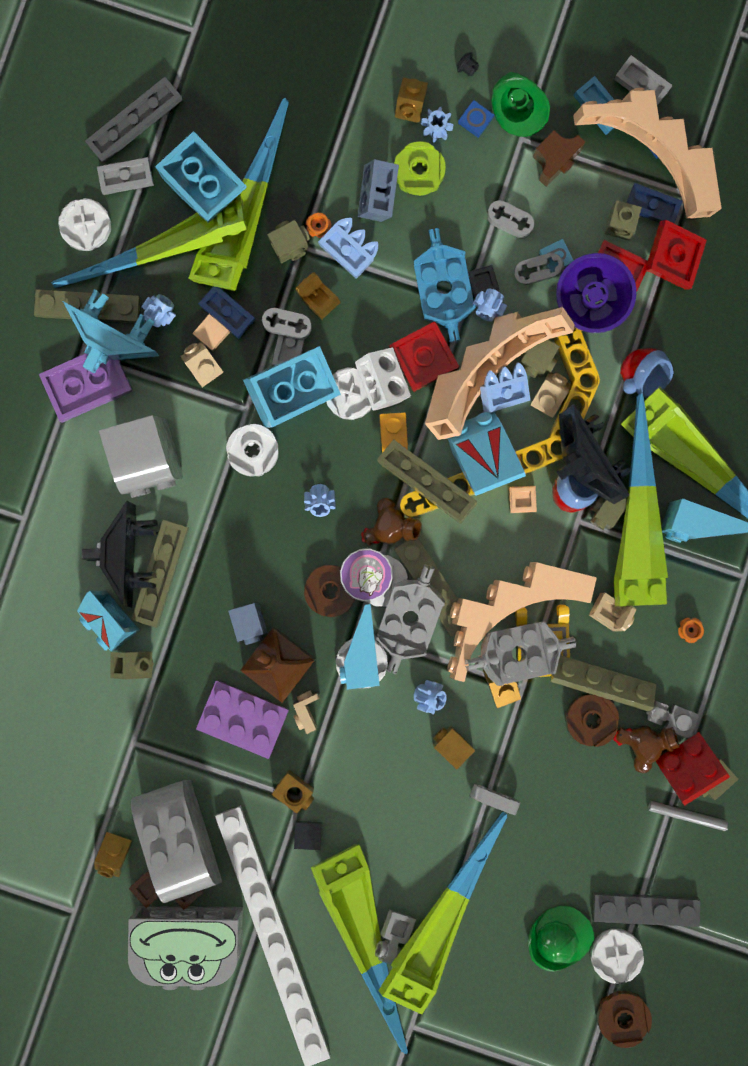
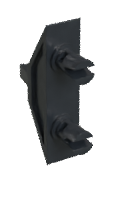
(586, 458)
(116, 553)

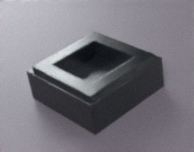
(483, 279)
(307, 835)

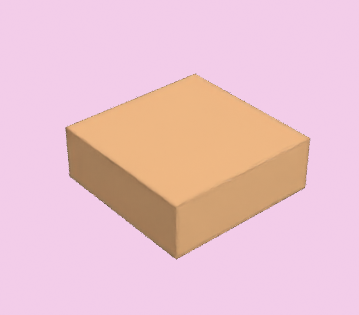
(211, 332)
(522, 499)

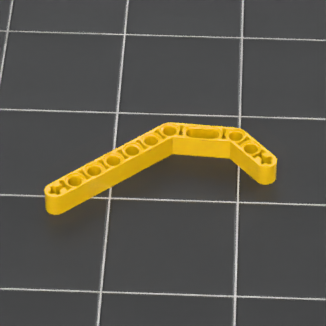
(543, 448)

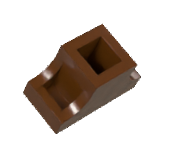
(557, 155)

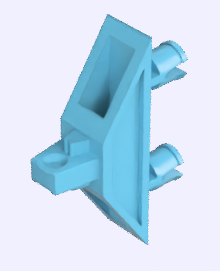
(104, 341)

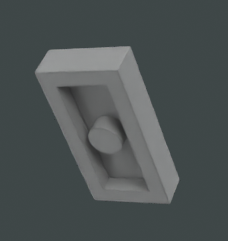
(637, 75)
(125, 176)
(288, 347)

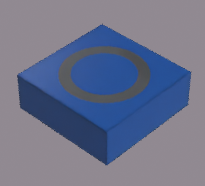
(476, 119)

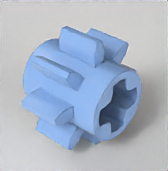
(439, 118)
(489, 304)
(159, 310)
(319, 500)
(430, 697)

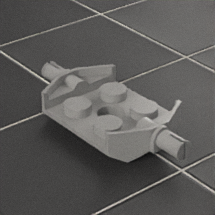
(404, 638)
(539, 648)

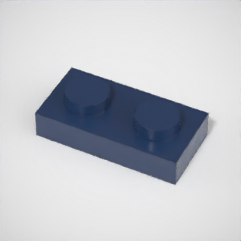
(654, 204)
(226, 311)

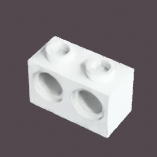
(382, 378)

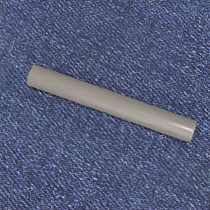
(688, 815)

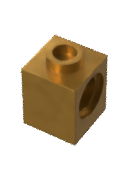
(452, 746)
(292, 780)

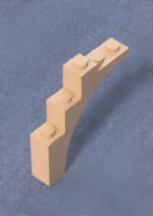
(690, 167)
(509, 338)
(504, 598)

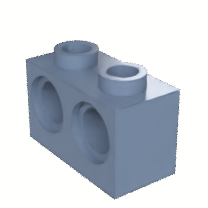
(378, 190)
(248, 623)

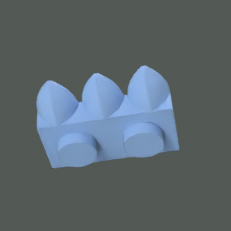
(347, 248)
(505, 390)

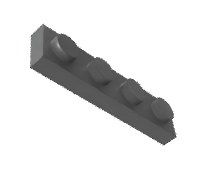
(133, 120)
(646, 909)

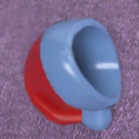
(646, 371)
(572, 495)

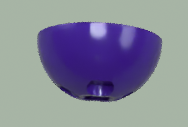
(601, 279)

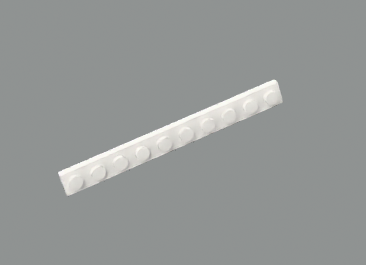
(273, 936)

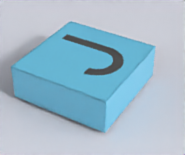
(558, 248)

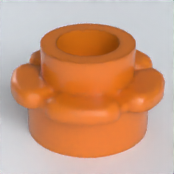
(313, 220)
(698, 630)

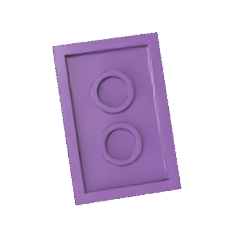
(77, 390)
(242, 719)

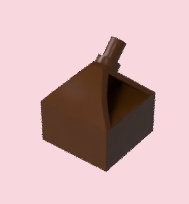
(277, 664)

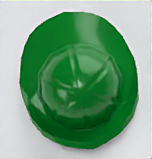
(519, 105)
(560, 938)

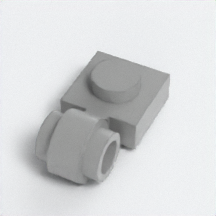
(679, 718)
(397, 930)

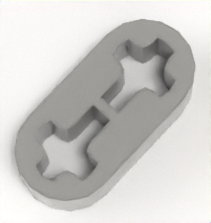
(512, 213)
(538, 262)
(287, 317)
(495, 799)

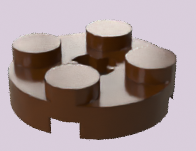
(314, 592)
(577, 717)
(612, 1007)

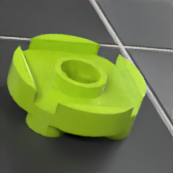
(430, 158)

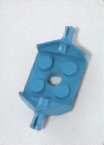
(447, 265)

